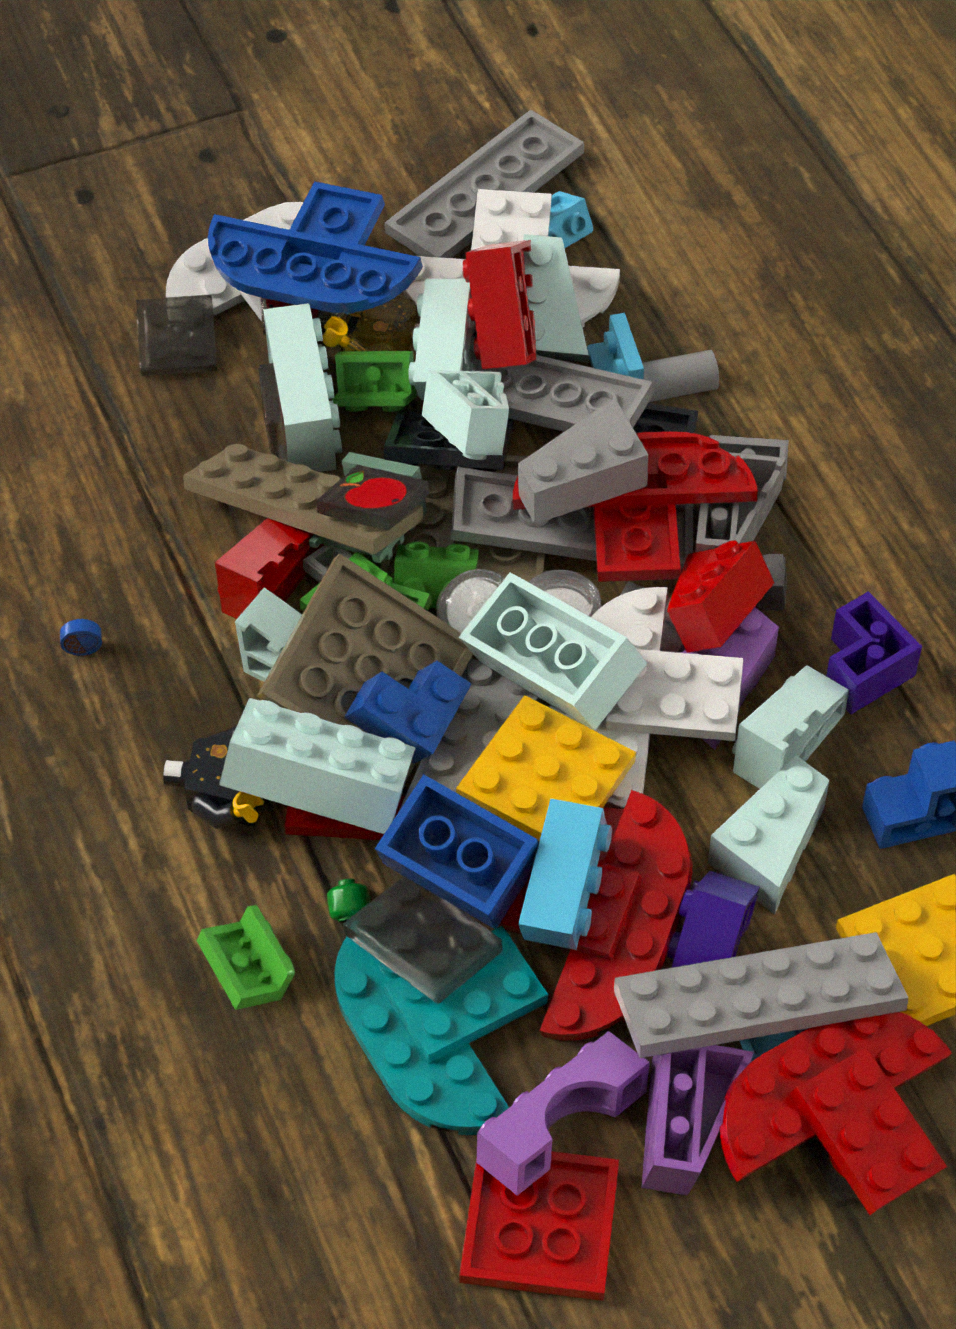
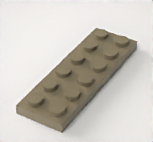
(287, 495)

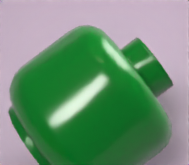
(347, 899)

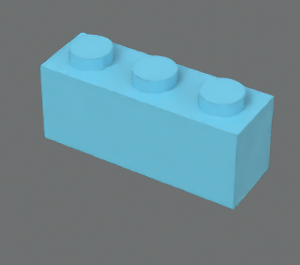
(565, 874)

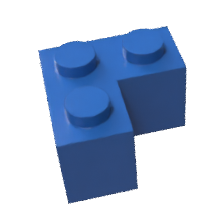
(410, 714)
(917, 802)

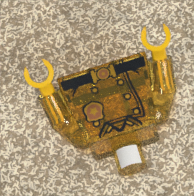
(375, 329)

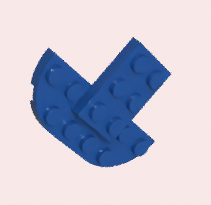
(318, 258)

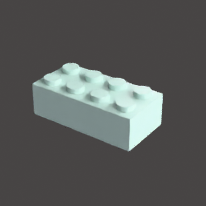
(303, 386)
(553, 650)
(317, 765)

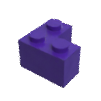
(873, 654)
(715, 920)

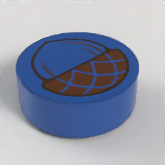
(80, 637)

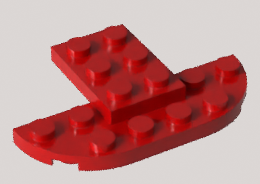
(639, 528)
(629, 923)
(841, 1088)

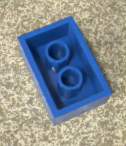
(459, 851)

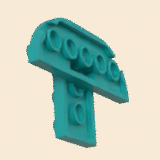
(424, 1045)

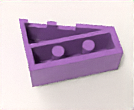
(755, 643)
(686, 1113)

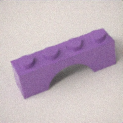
(599, 1079)

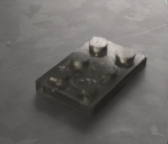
(423, 938)

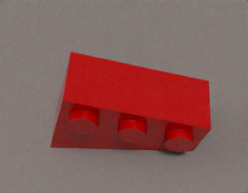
(501, 304)
(264, 558)
(717, 593)

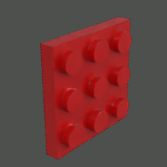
(548, 1235)

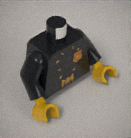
(201, 779)

